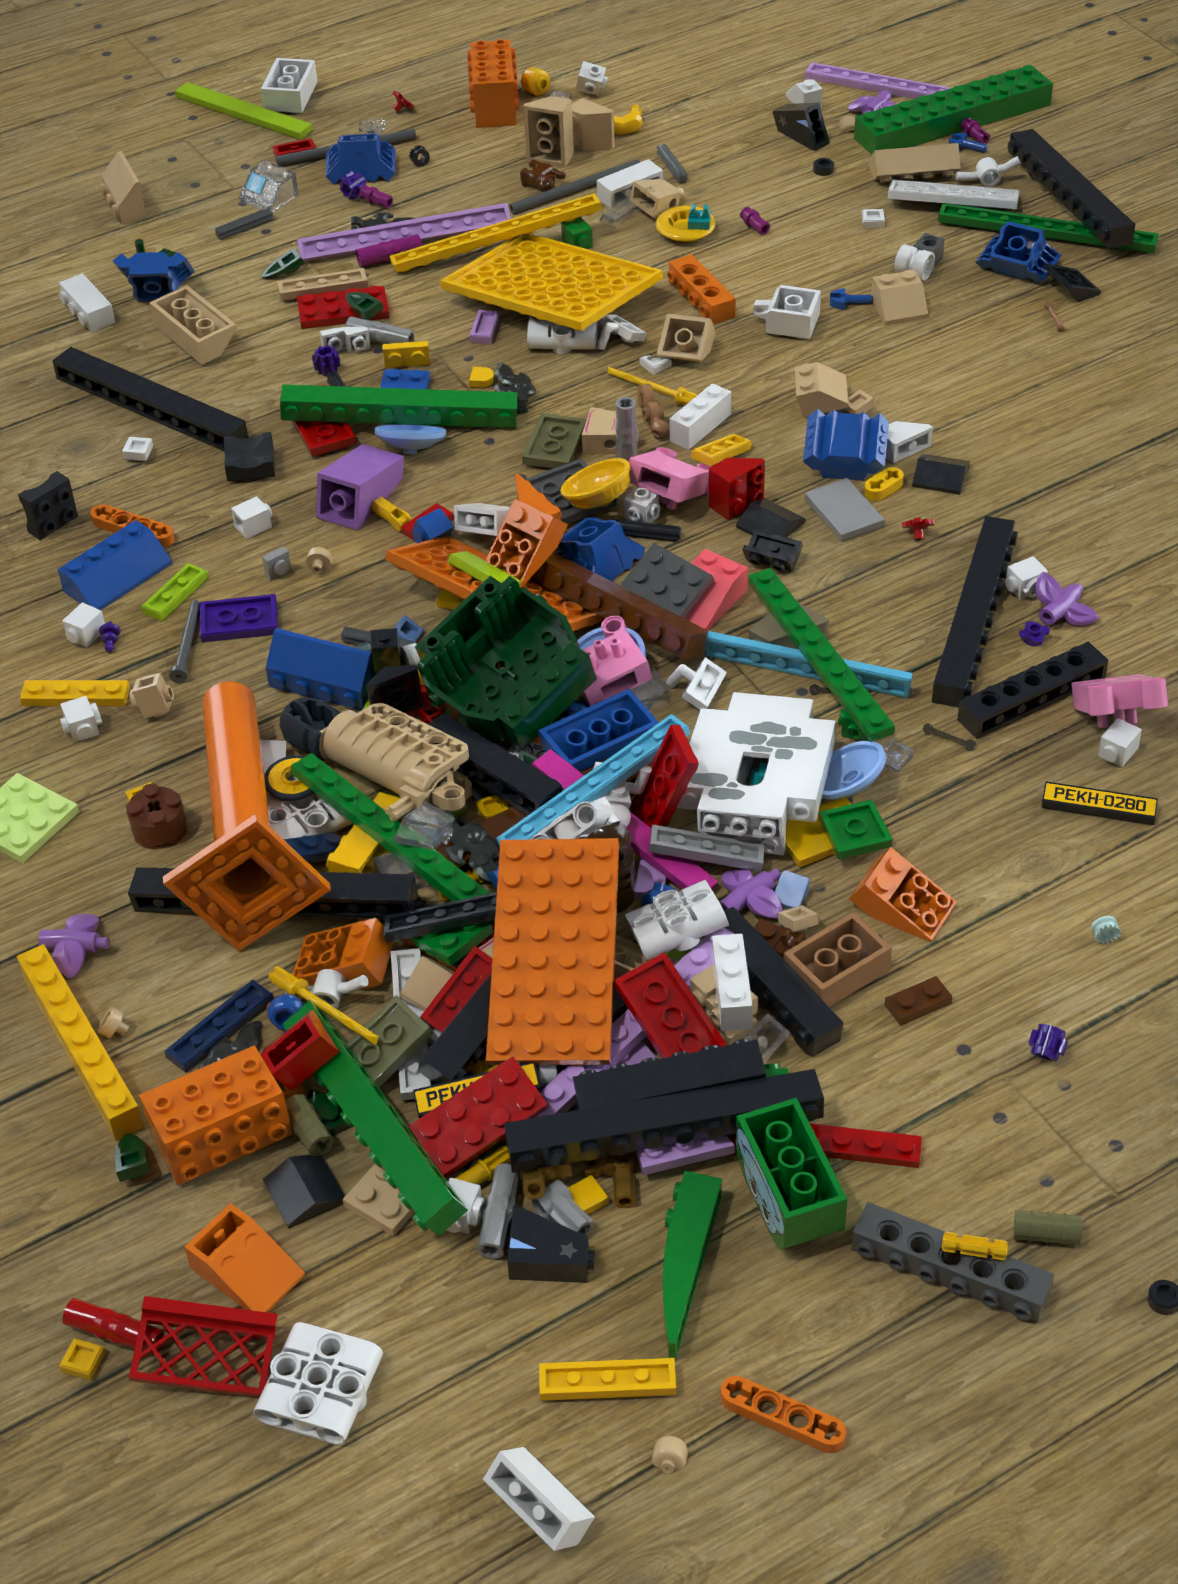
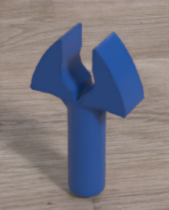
(961, 139)
(840, 299)

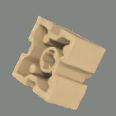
(705, 992)

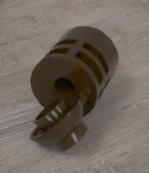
(626, 864)

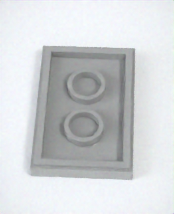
(844, 509)

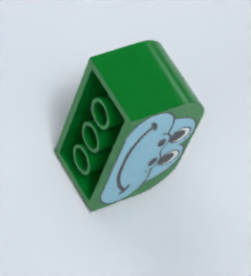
(789, 1174)

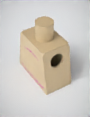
(655, 196)
(600, 432)

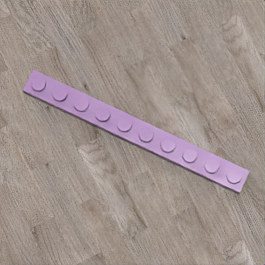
(427, 227)
(625, 1033)

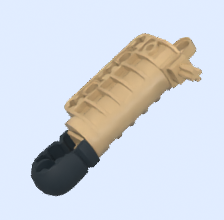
(383, 752)

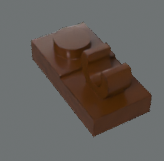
(778, 937)

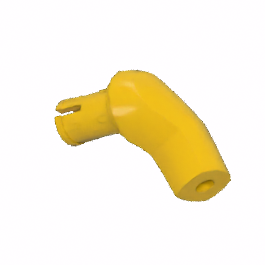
(630, 122)

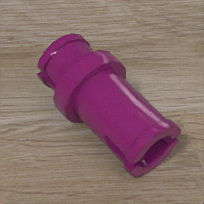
(974, 130)
(372, 196)
(752, 218)

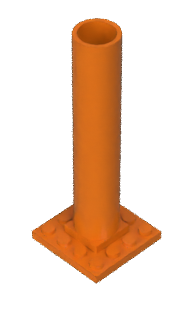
(249, 873)

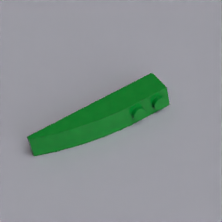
(685, 1249)

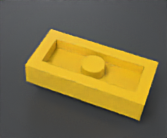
(406, 354)

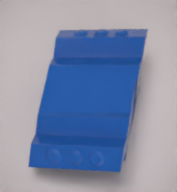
(360, 154)
(1019, 253)
(154, 273)
(845, 444)
(600, 547)

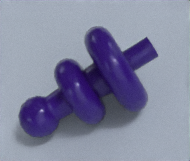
(109, 635)

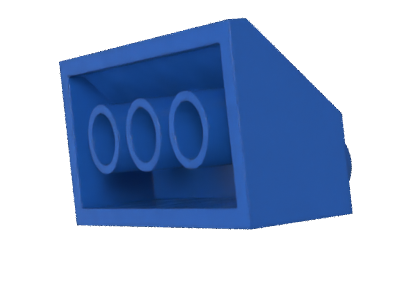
(114, 566)
(319, 669)
(598, 730)

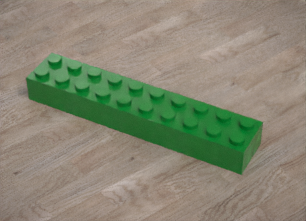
(944, 111)

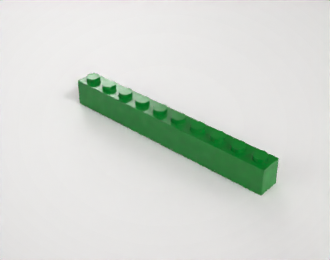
(398, 406)
(386, 1134)

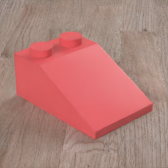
(726, 589)

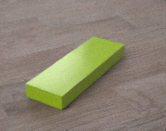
(477, 567)
(174, 592)

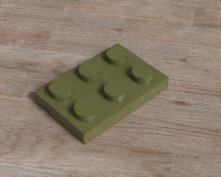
(554, 441)
(400, 1036)

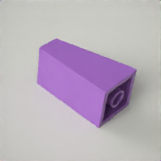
(354, 482)

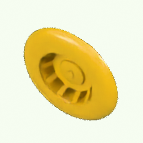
(674, 224)

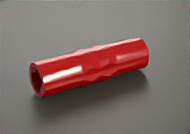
(108, 1324)

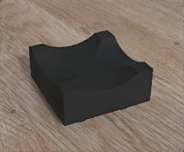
(249, 457)
(49, 505)

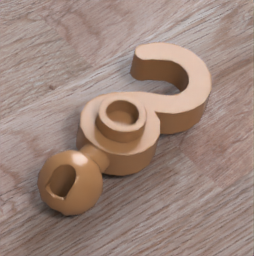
(652, 411)

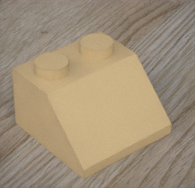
(592, 126)
(899, 297)
(686, 338)
(820, 388)

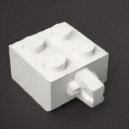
(790, 311)

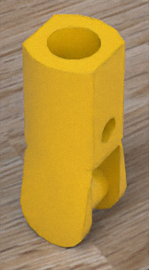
(390, 513)

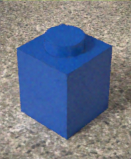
(432, 526)

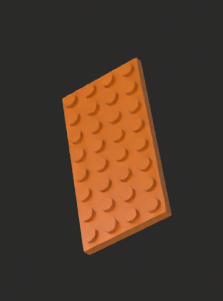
(430, 562)
(554, 952)

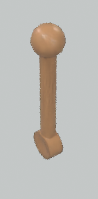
(1049, 306)

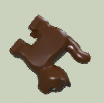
(541, 176)

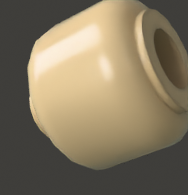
(847, 124)
(670, 1454)

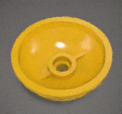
(597, 484)

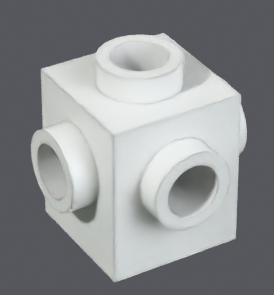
(591, 78)
(641, 505)

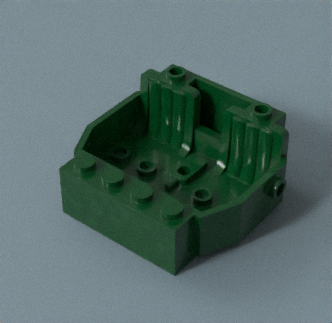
(511, 630)

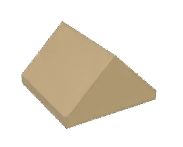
(425, 982)

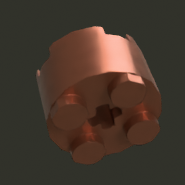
(156, 816)

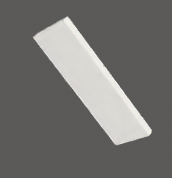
(953, 194)

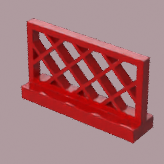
(204, 1318)

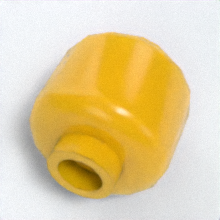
(535, 81)

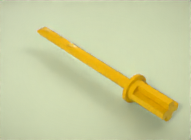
(680, 396)
(299, 988)

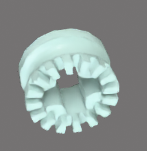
(1105, 929)

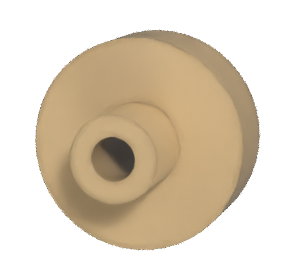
(319, 559)
(112, 1023)

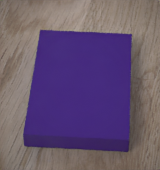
(238, 618)

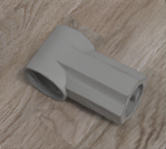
(560, 1207)

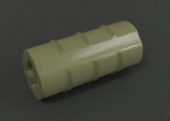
(308, 1125)
(1047, 1227)

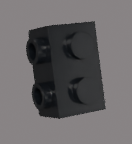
(772, 550)

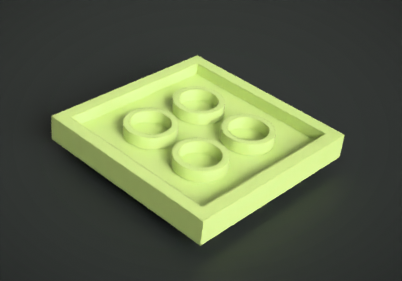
(30, 816)

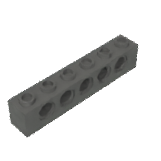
(911, 1235)

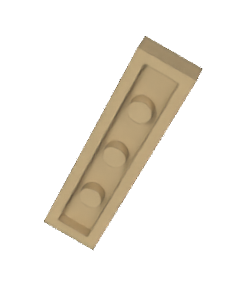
(322, 283)

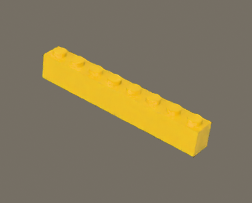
(80, 1042)

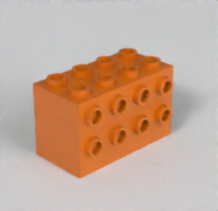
(493, 83)
(216, 1114)

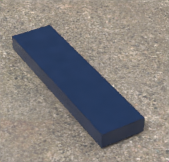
(220, 1023)

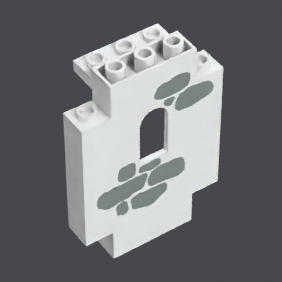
(794, 777)

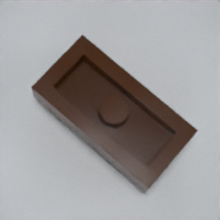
(918, 1000)

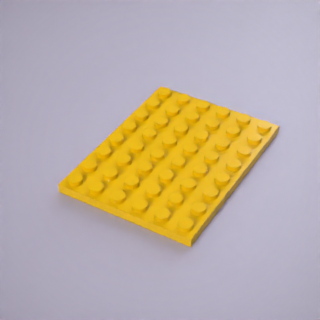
(552, 280)

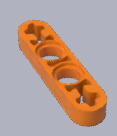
(107, 517)
(785, 1410)

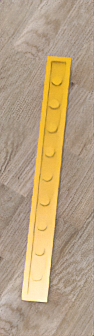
(496, 232)

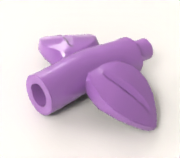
(870, 104)
(1062, 602)
(752, 891)
(73, 942)

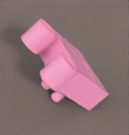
(669, 477)
(616, 662)
(1119, 693)

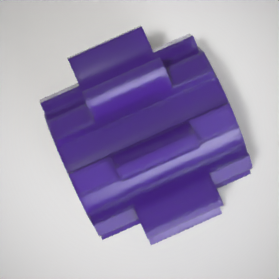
(352, 184)
(326, 360)
(1048, 1042)

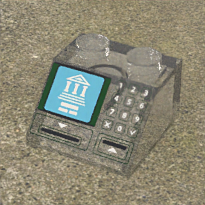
(269, 186)

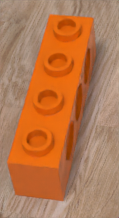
(701, 289)

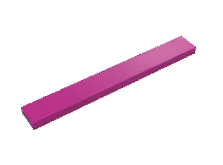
(677, 869)

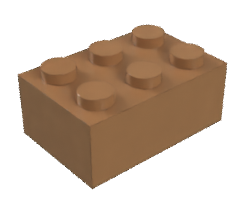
(840, 959)

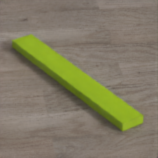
(244, 110)

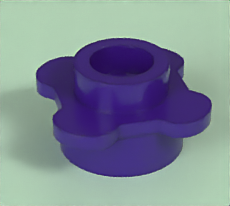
(1033, 633)

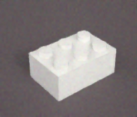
(289, 85)

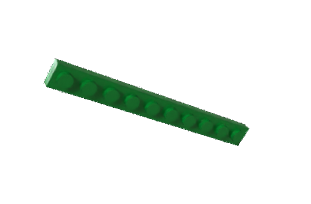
(1053, 228)
(821, 655)
(377, 824)

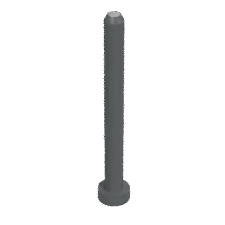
(179, 672)

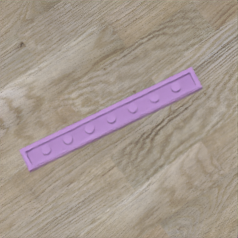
(870, 81)

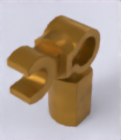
(621, 1169)
(535, 1180)

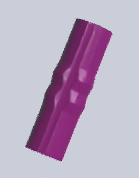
(381, 251)

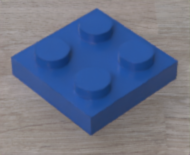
(405, 379)

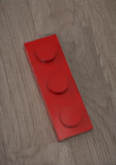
(458, 990)

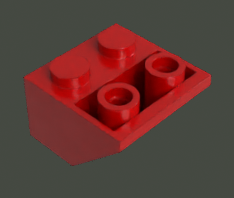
(735, 485)
(299, 1051)

